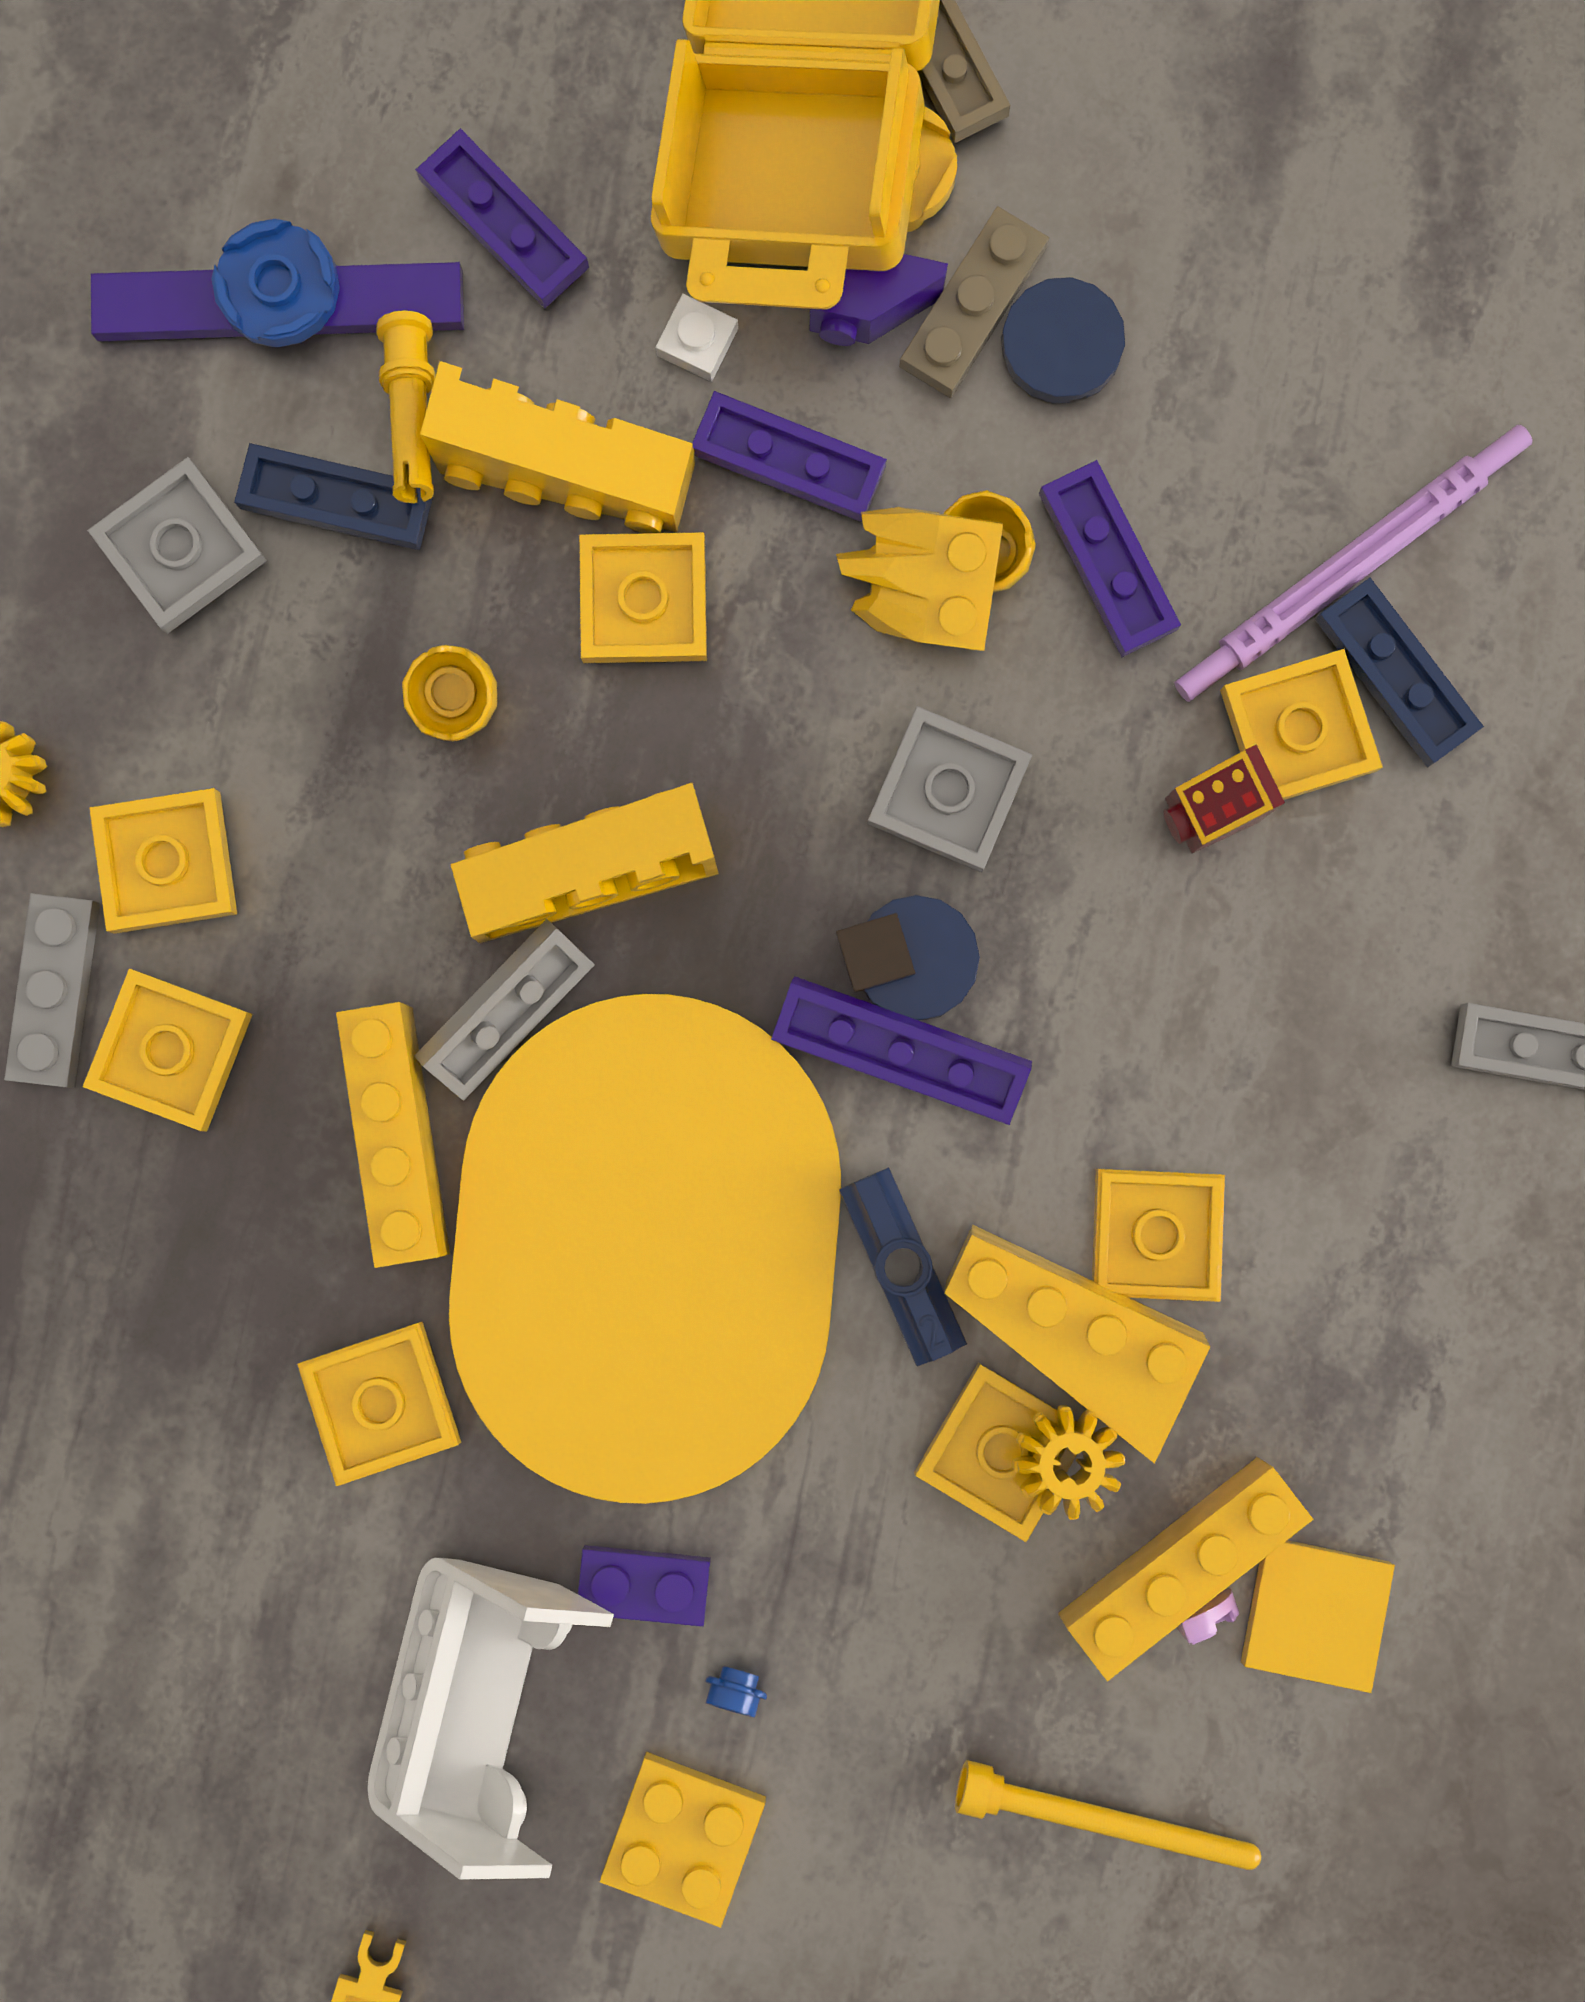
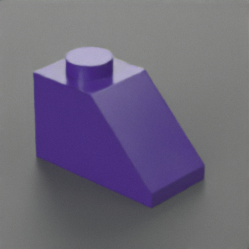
(880, 301)

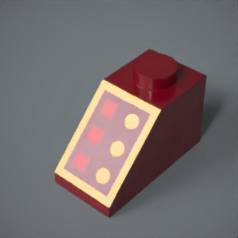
(1222, 800)

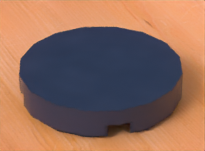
(1063, 340)
(942, 956)

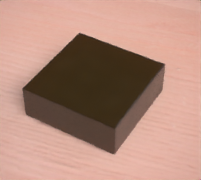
(875, 953)

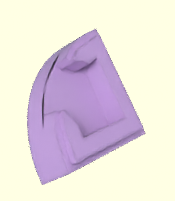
(1202, 1623)

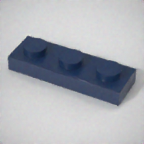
(329, 497)
(1399, 672)

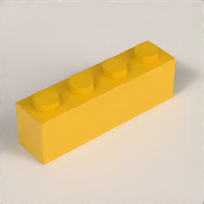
(392, 1134)
(1184, 1567)

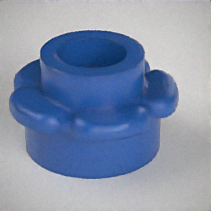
(735, 1691)

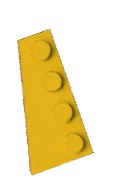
(555, 454)
(584, 864)
(1088, 1340)

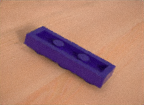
(502, 218)
(788, 456)
(1109, 558)

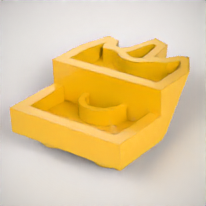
(927, 576)

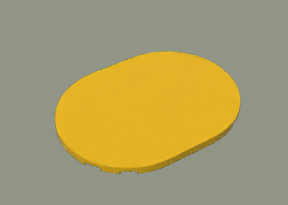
(645, 1248)

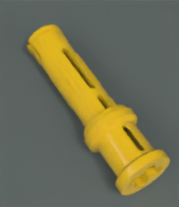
(407, 381)

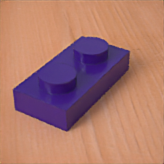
(646, 1584)

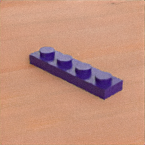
(902, 1050)

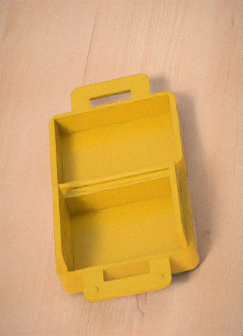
(791, 144)

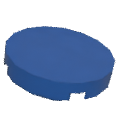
(276, 283)

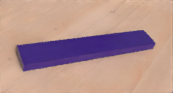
(185, 305)

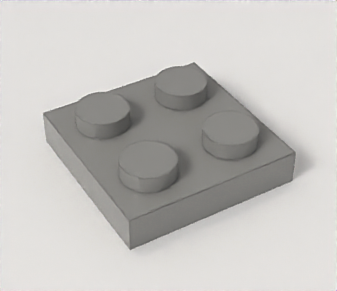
(177, 545)
(949, 789)

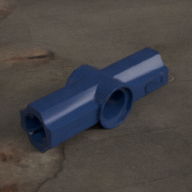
(921, 1304)

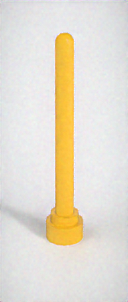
(985, 1792)

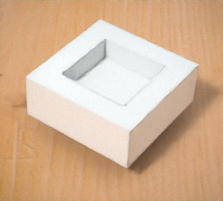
(697, 337)

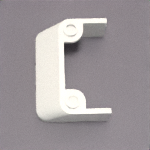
(454, 1712)

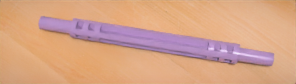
(1353, 563)

